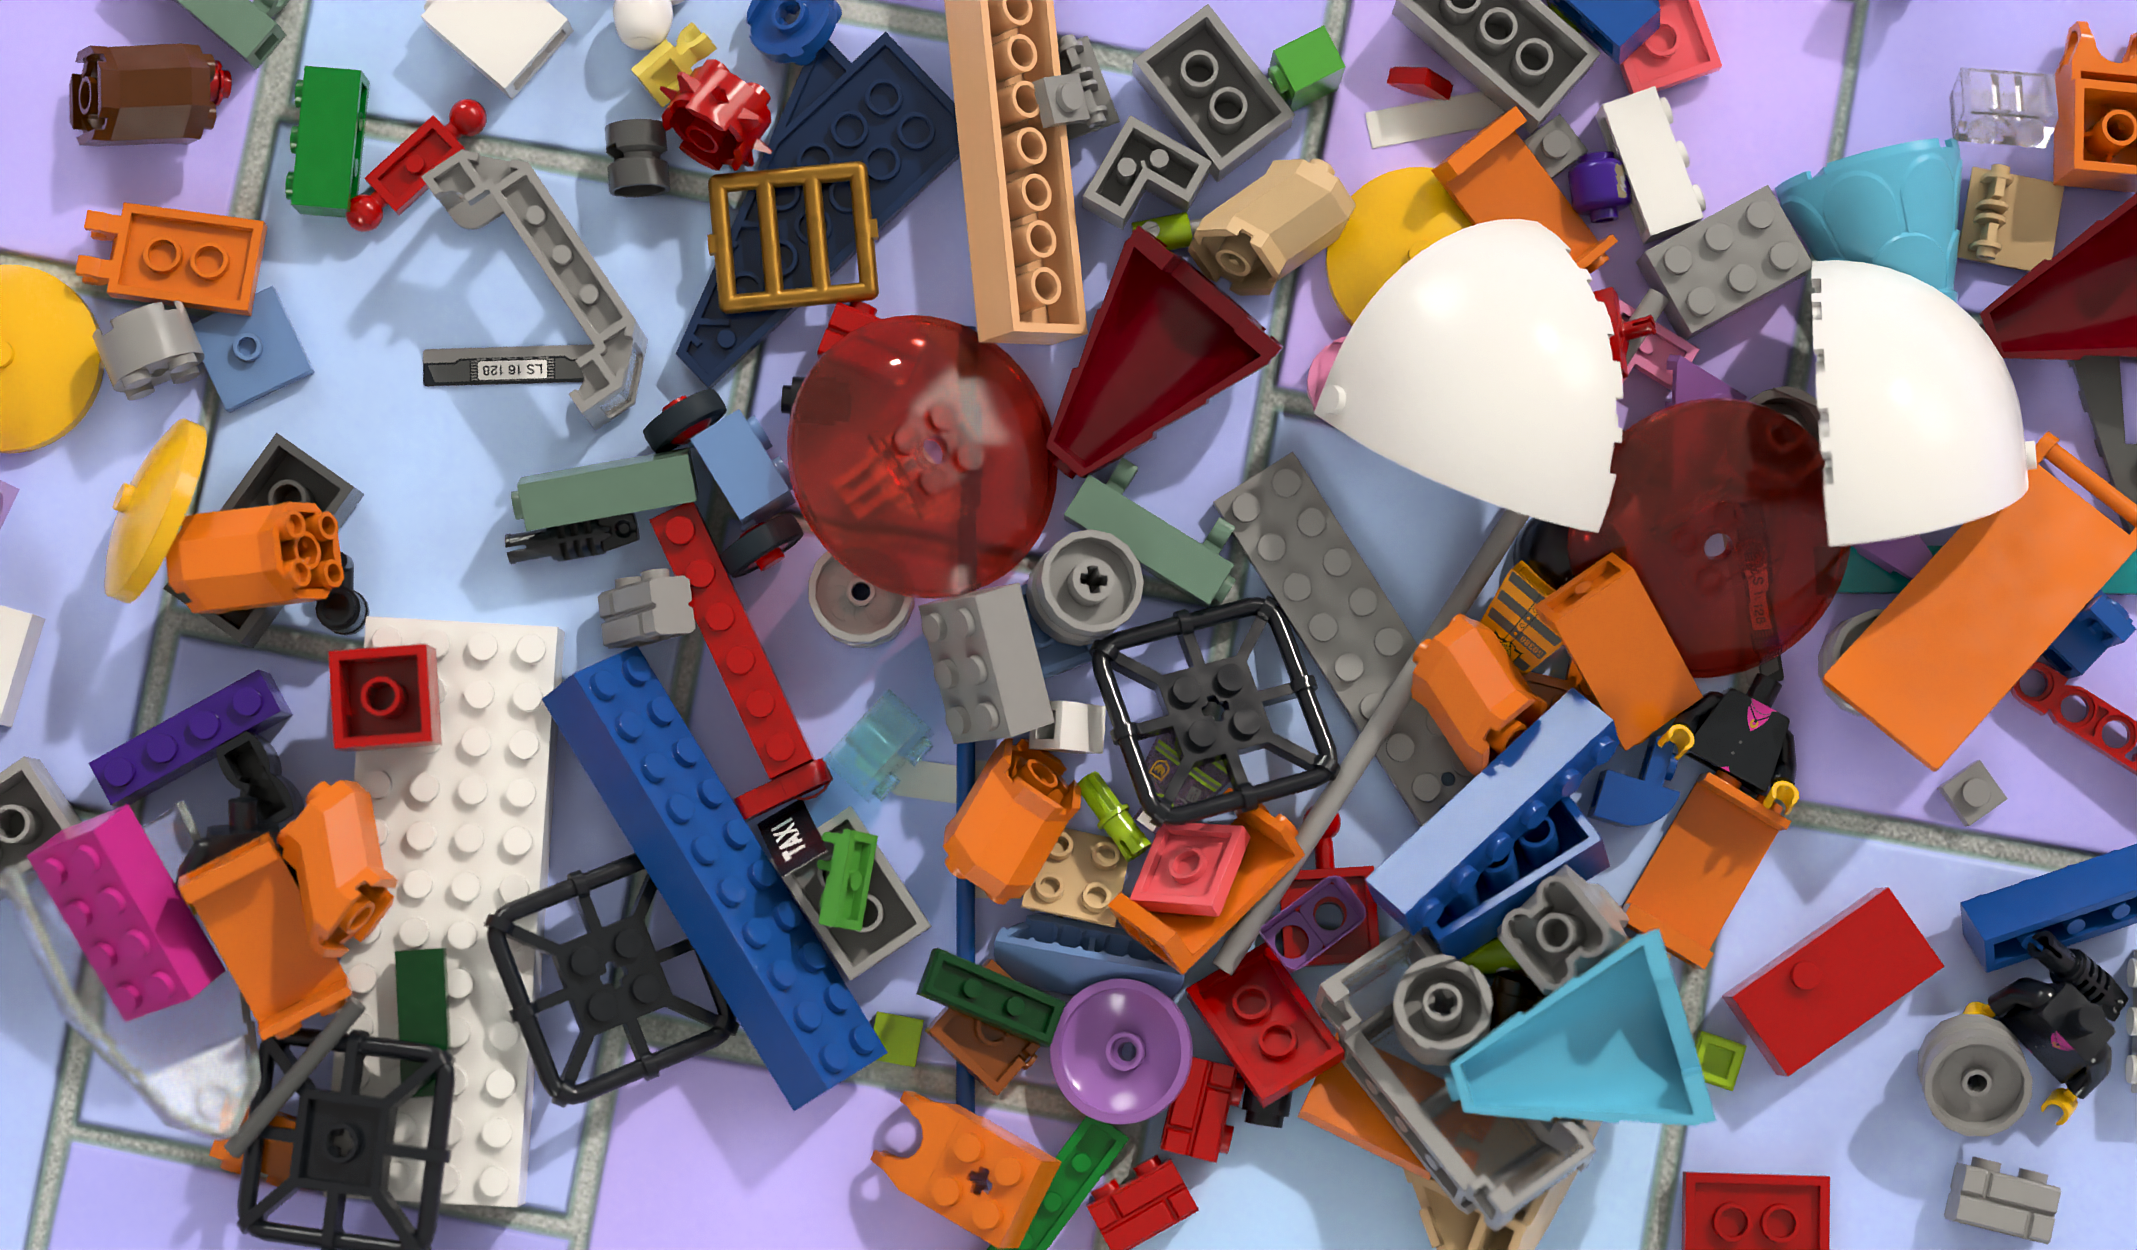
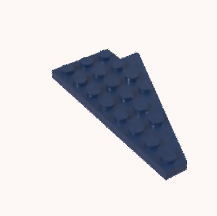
(838, 112)

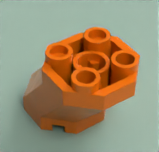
(255, 557)
(1473, 691)
(1010, 820)
(338, 866)

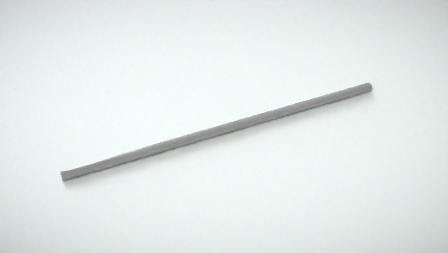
(1393, 705)

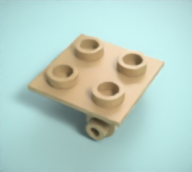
(2009, 219)
(1079, 879)

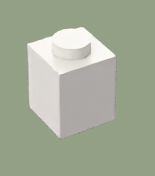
(1076, 730)

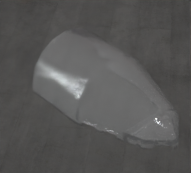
(185, 1062)

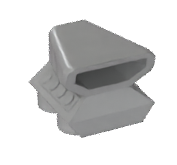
(1563, 929)

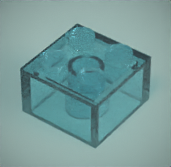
(880, 747)

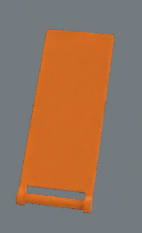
(1985, 610)

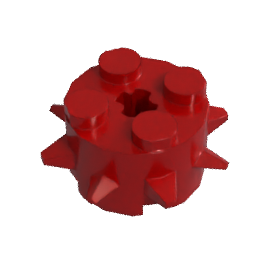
(718, 116)

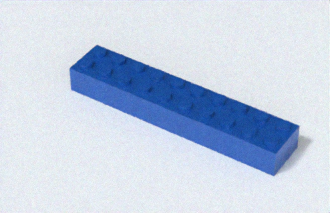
(714, 876)

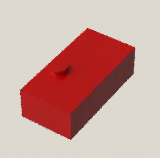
(1833, 981)

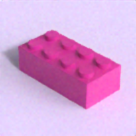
(126, 913)

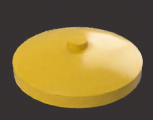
(1390, 225)
(45, 359)
(153, 510)

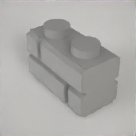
(646, 609)
(2002, 1202)

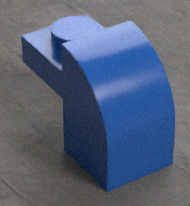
(2088, 636)
(1635, 801)

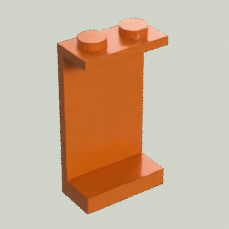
(1501, 179)
(1621, 648)
(1702, 866)
(261, 934)
(1186, 937)

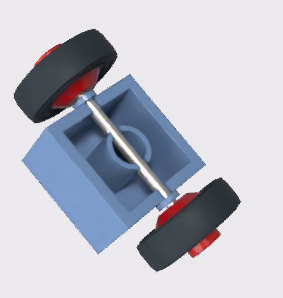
(743, 470)

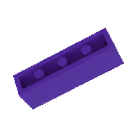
(189, 738)

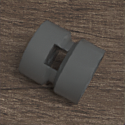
(637, 158)

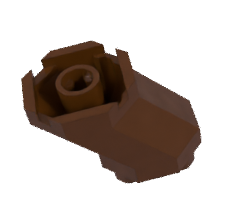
(142, 95)

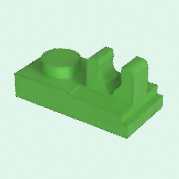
(849, 878)

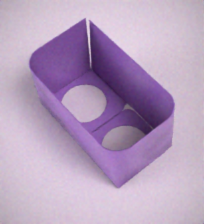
(1317, 936)

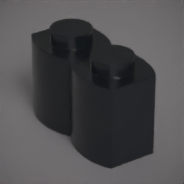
(256, 770)

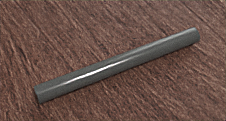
(295, 1077)

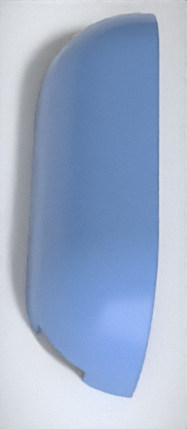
(1074, 954)

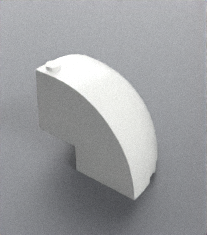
(1488, 374)
(1910, 408)

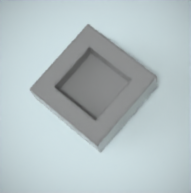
(1061, 100)
(1555, 146)
(1972, 793)

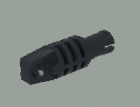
(574, 539)
(2080, 971)

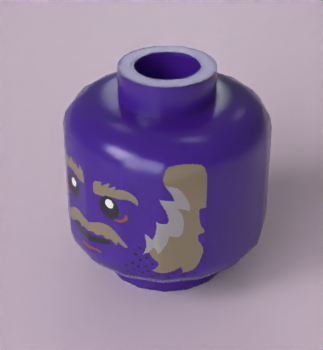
(1599, 187)

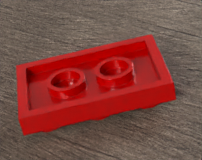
(1265, 1025)
(1755, 1211)

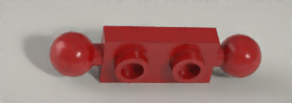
(399, 178)

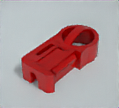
(785, 789)

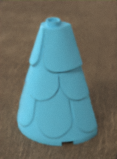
(1884, 209)
(1593, 1050)

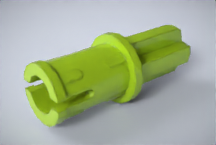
(1113, 816)

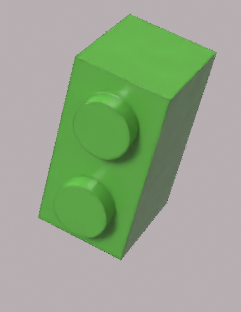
(1306, 69)

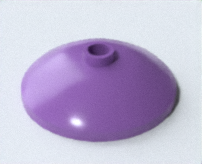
(1090, 1058)

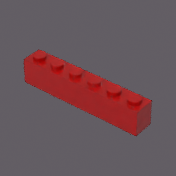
(733, 641)

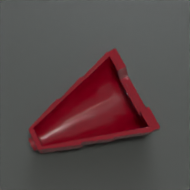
(2077, 300)
(1152, 357)

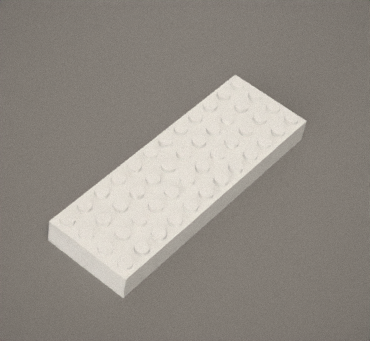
(463, 837)

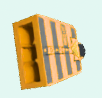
(1516, 620)

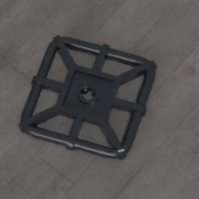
(1199, 737)
(595, 1004)
(366, 1167)

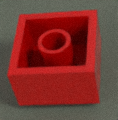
(385, 697)

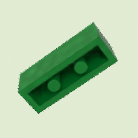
(327, 140)

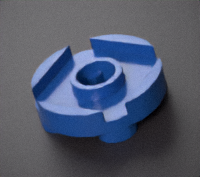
(793, 41)

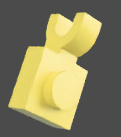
(666, 61)

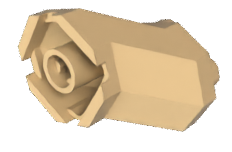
(1272, 226)

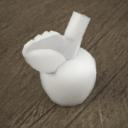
(643, 22)

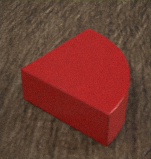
(1420, 81)

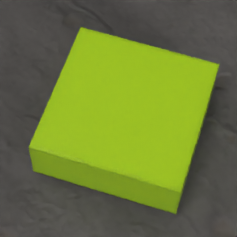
(900, 1037)
(1719, 1059)

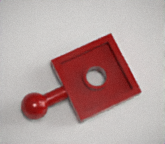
(1356, 942)

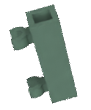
(241, 25)
(605, 489)
(1158, 546)

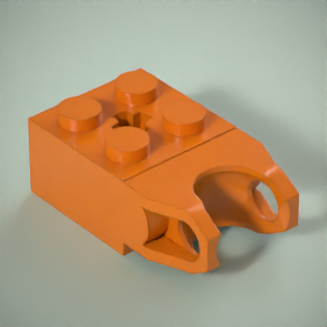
(2096, 116)
(954, 1166)

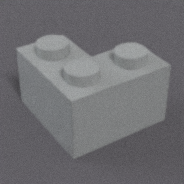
(1143, 162)

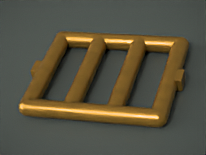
(765, 183)

